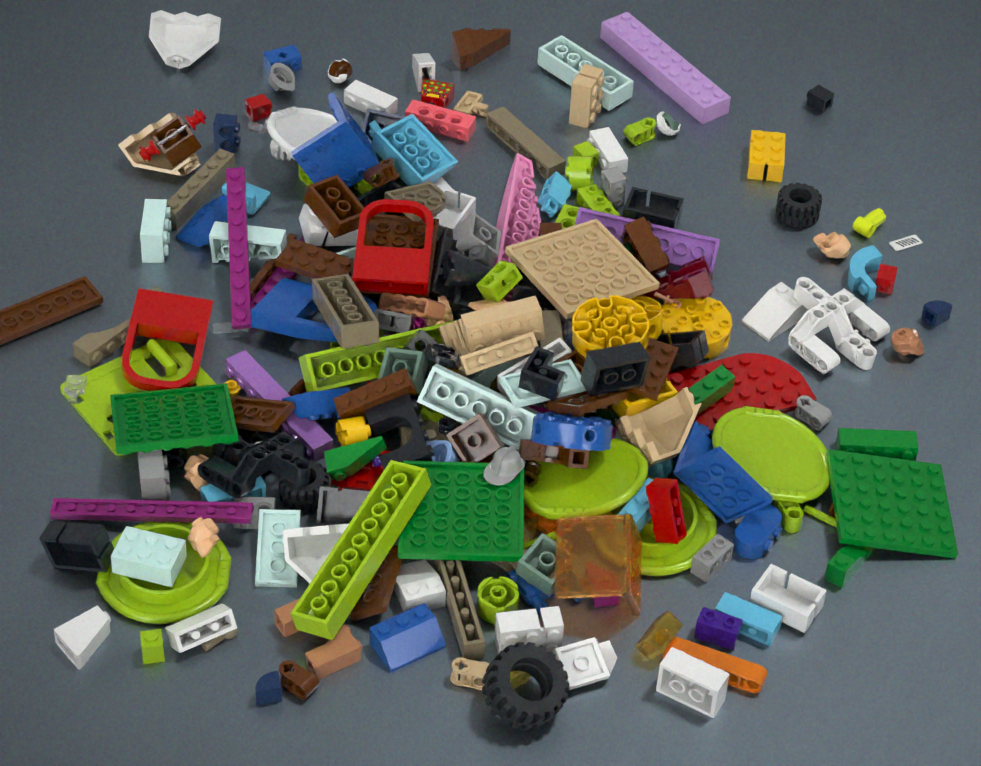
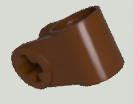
(384, 172)
(297, 679)

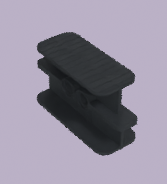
(459, 295)

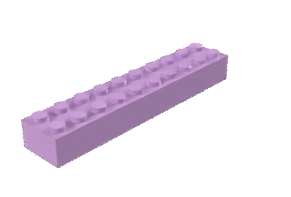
(665, 67)

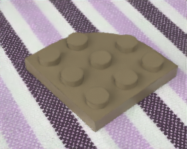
(423, 193)

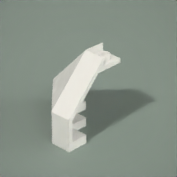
(183, 36)
(309, 547)

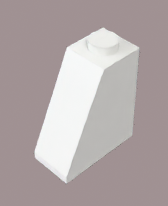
(423, 68)
(83, 635)

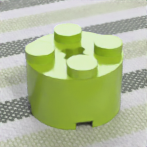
(580, 171)
(496, 597)

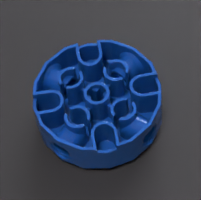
(572, 431)

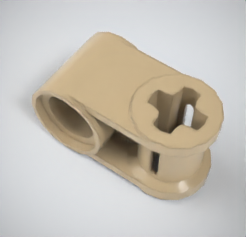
(471, 674)

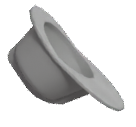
(281, 77)
(504, 466)

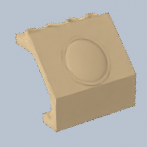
(486, 358)

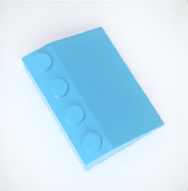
(414, 150)

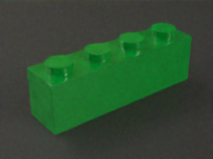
(712, 387)
(877, 442)

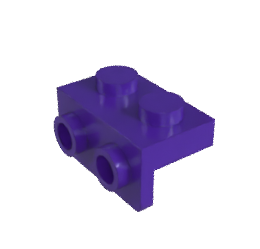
(717, 628)

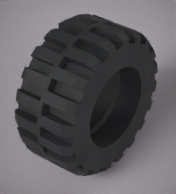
(542, 668)

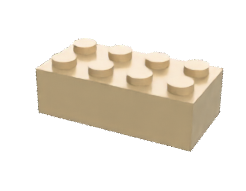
(502, 323)

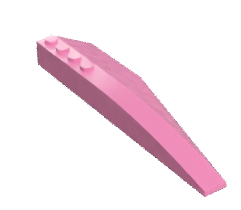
(518, 213)

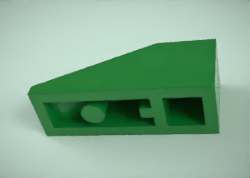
(351, 458)
(846, 563)

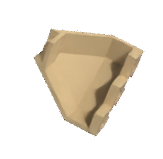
(160, 163)
(661, 429)

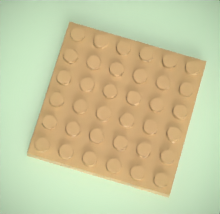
(580, 265)

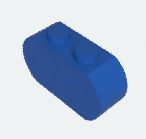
(757, 532)

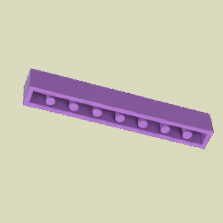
(261, 385)

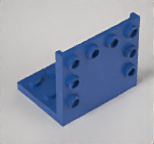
(337, 150)
(718, 478)

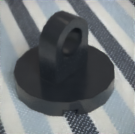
(443, 355)

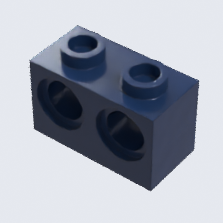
(226, 133)

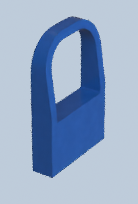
(287, 312)

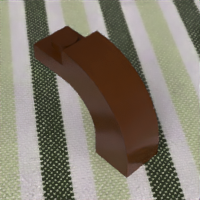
(555, 454)

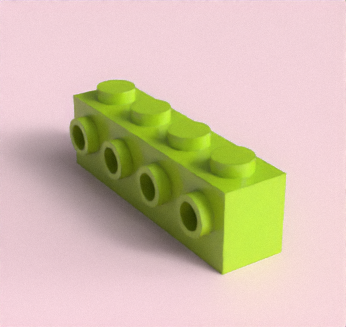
(594, 199)

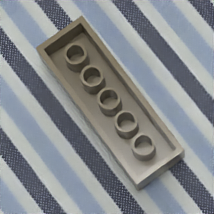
(345, 311)

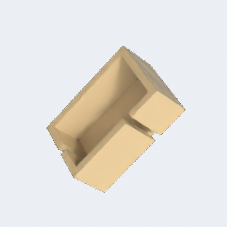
(586, 96)

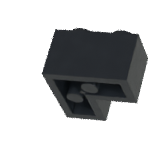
(540, 376)

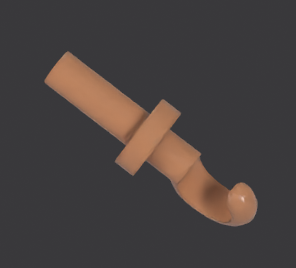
(667, 299)

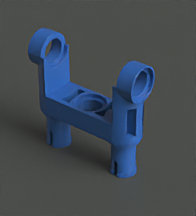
(530, 593)

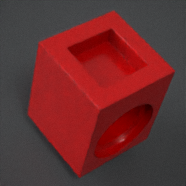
(258, 107)
(886, 278)

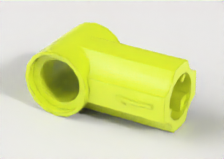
(867, 225)

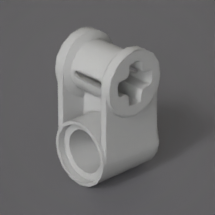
(813, 414)

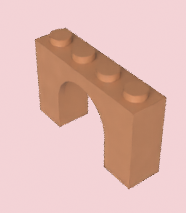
(327, 658)

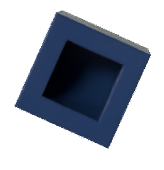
(936, 312)
(268, 688)

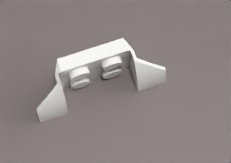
(586, 661)

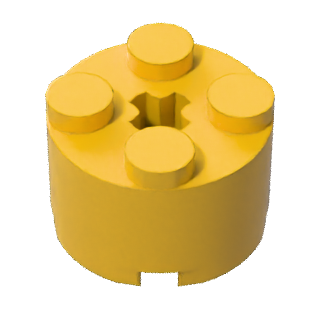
(352, 430)

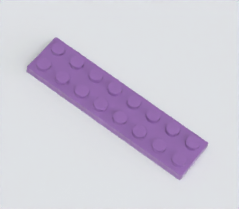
(678, 244)

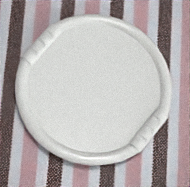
(297, 125)

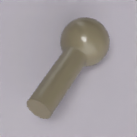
(211, 643)

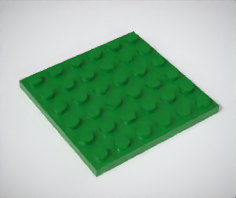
(173, 419)
(891, 504)
(465, 516)

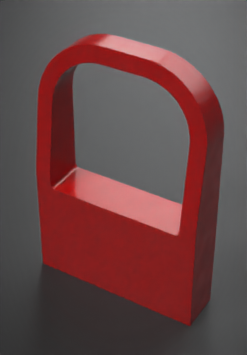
(392, 267)
(171, 319)

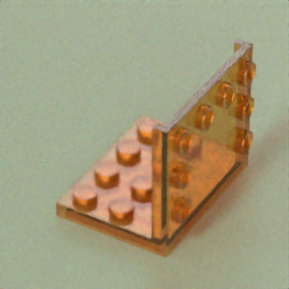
(599, 558)

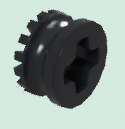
(450, 423)

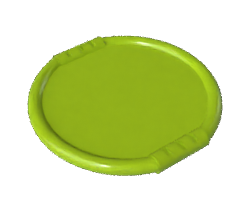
(775, 452)
(605, 485)
(668, 558)
(195, 589)

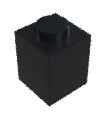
(820, 99)

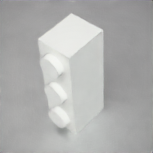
(364, 96)
(609, 149)
(200, 628)

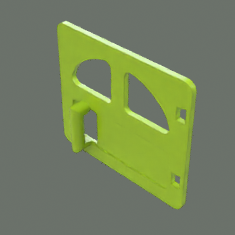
(109, 380)

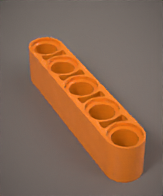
(742, 673)

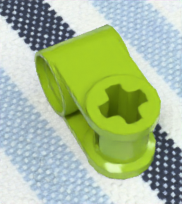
(640, 131)
(791, 515)

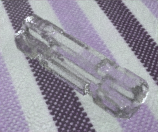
(226, 327)

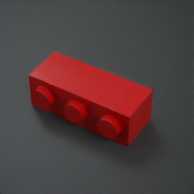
(666, 510)

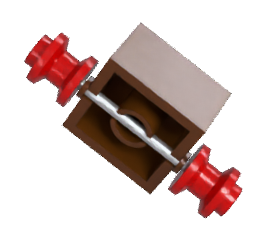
(175, 139)

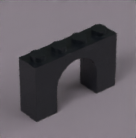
(401, 413)

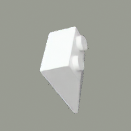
(774, 312)
(419, 584)

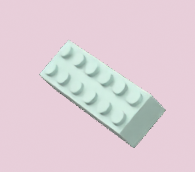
(565, 61)
(464, 399)

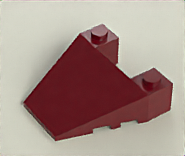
(686, 283)

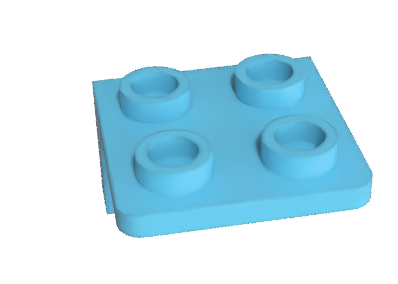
(254, 197)

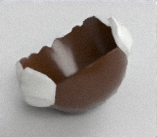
(340, 71)

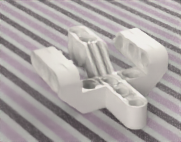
(839, 314)

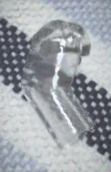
(260, 128)

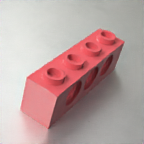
(443, 120)

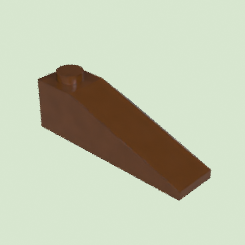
(474, 46)

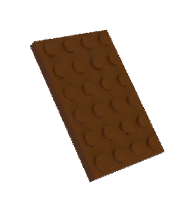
(400, 233)

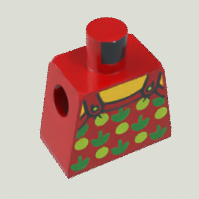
(437, 93)

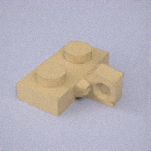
(471, 104)

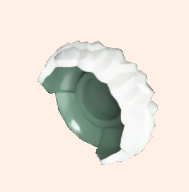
(667, 124)

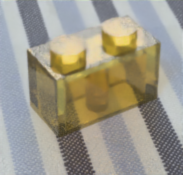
(659, 635)

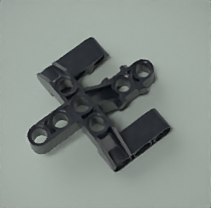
(240, 463)

